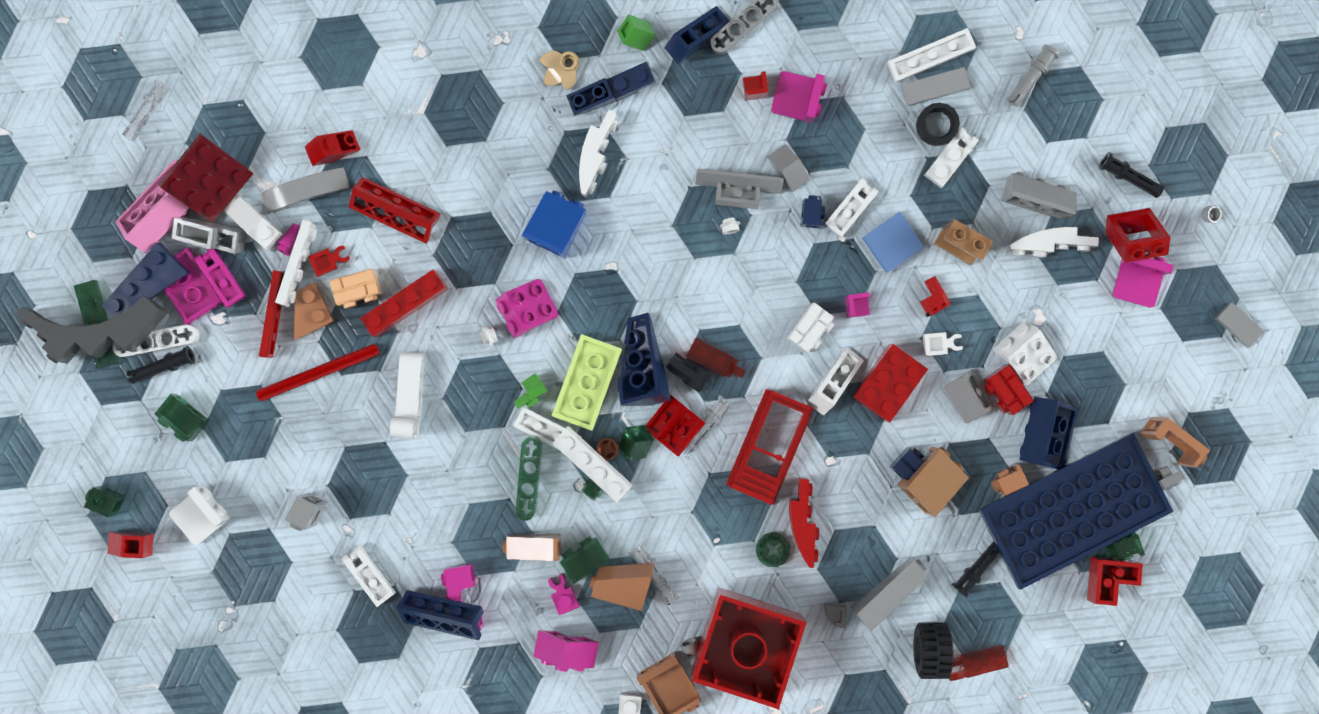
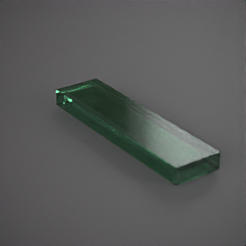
(92, 312)

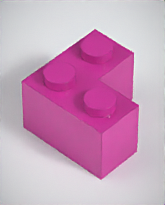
(565, 651)

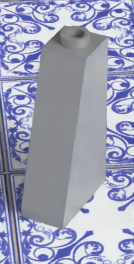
(889, 593)

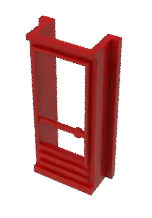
(751, 480)

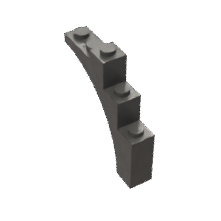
(123, 332)

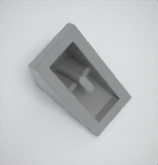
(789, 167)

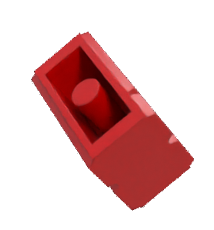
(1008, 390)

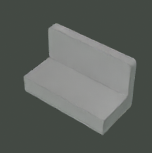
(969, 396)

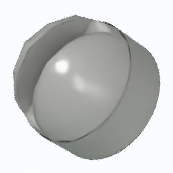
(1215, 211)
(689, 647)

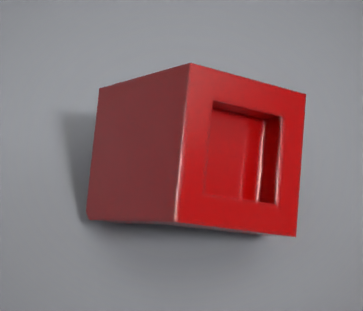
(755, 87)

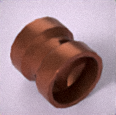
(607, 448)

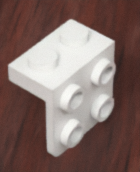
(1026, 352)
(199, 515)

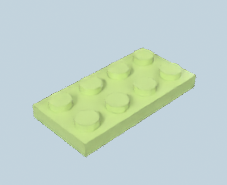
(586, 382)

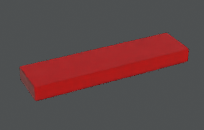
(271, 318)

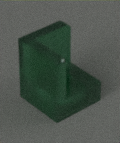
(635, 442)

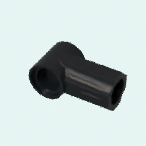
(691, 374)

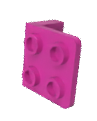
(798, 96)
(1141, 280)
(526, 307)

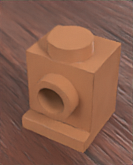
(1009, 480)

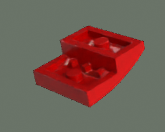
(674, 425)

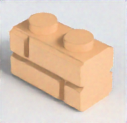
(355, 288)

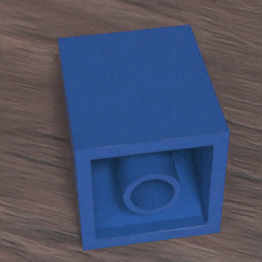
(555, 223)

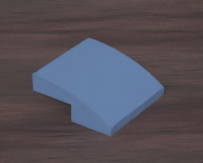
(893, 242)

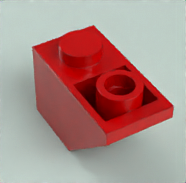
(331, 147)
(130, 544)

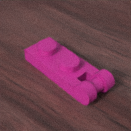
(220, 278)

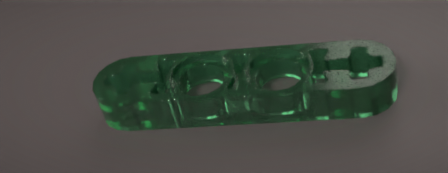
(531, 478)

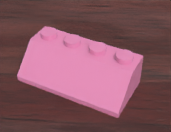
(151, 215)

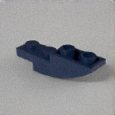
(611, 90)

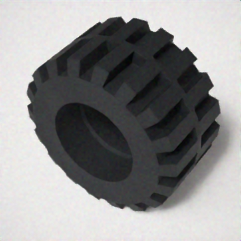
(933, 650)

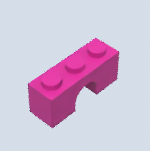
(456, 579)

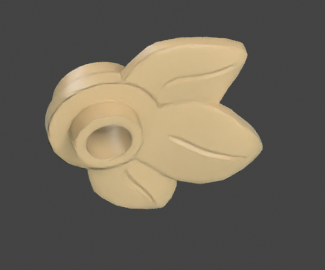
(558, 71)

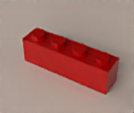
(404, 303)

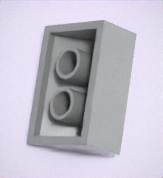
(1039, 196)

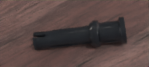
(1122, 170)
(170, 362)
(970, 574)

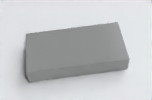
(1239, 324)

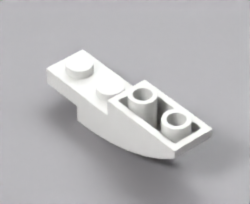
(591, 160)
(1043, 242)

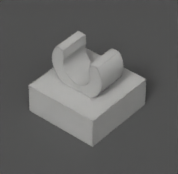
(1168, 479)

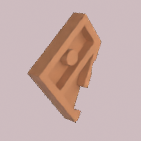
(310, 311)

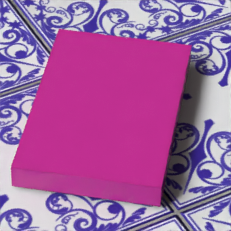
(192, 294)

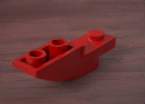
(804, 532)

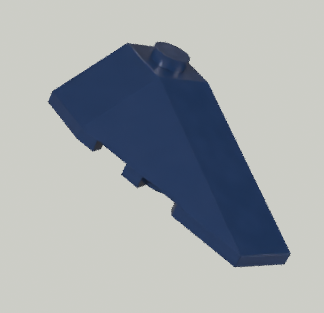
(643, 372)

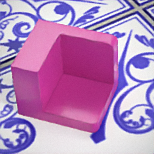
(857, 305)

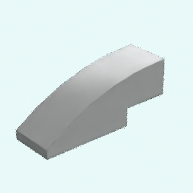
(209, 235)

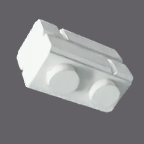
(810, 328)

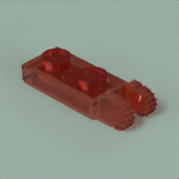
(980, 662)

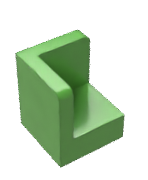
(636, 32)

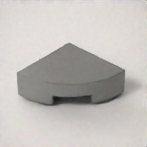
(836, 614)

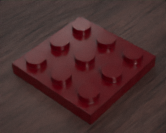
(205, 178)

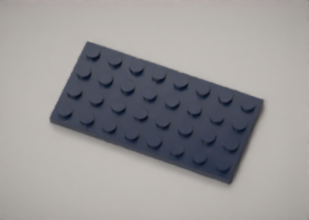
(1075, 511)

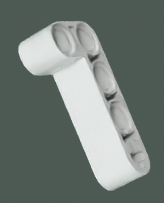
(409, 396)

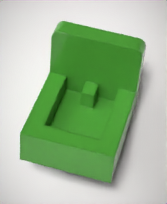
(534, 390)

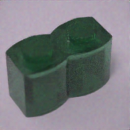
(181, 417)
(584, 559)

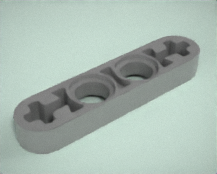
(746, 25)

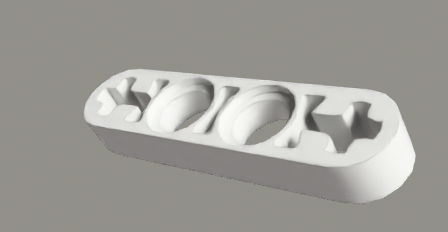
(157, 344)

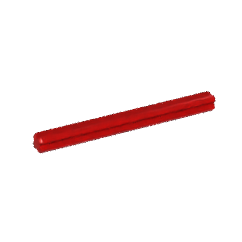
(317, 372)

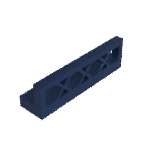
(440, 614)

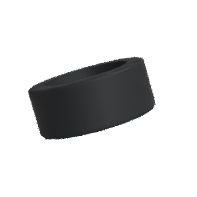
(954, 124)

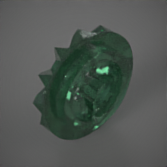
(773, 539)

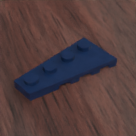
(150, 277)

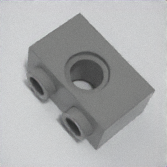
(305, 512)

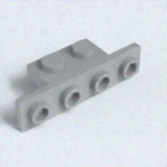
(738, 188)

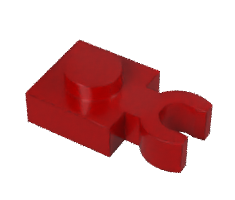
(324, 261)

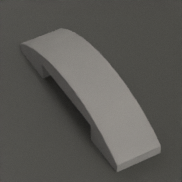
(304, 189)

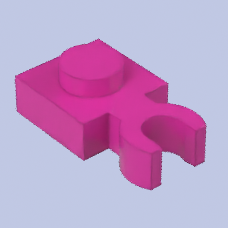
(563, 598)

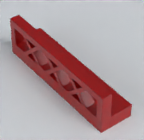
(393, 205)

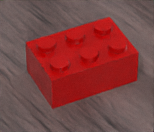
(889, 383)

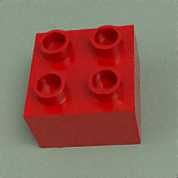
(748, 648)

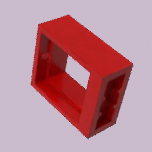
(1132, 222)

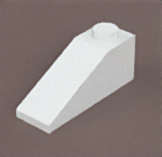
(254, 223)
(835, 382)

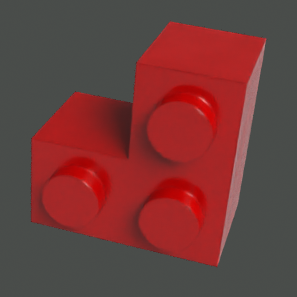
(1107, 574)

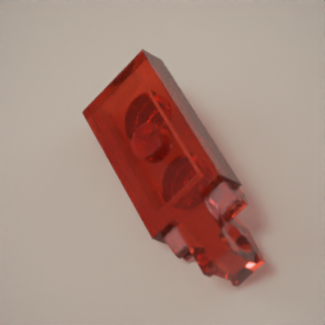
(714, 359)

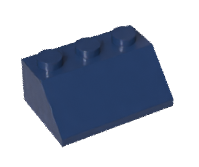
(1048, 433)

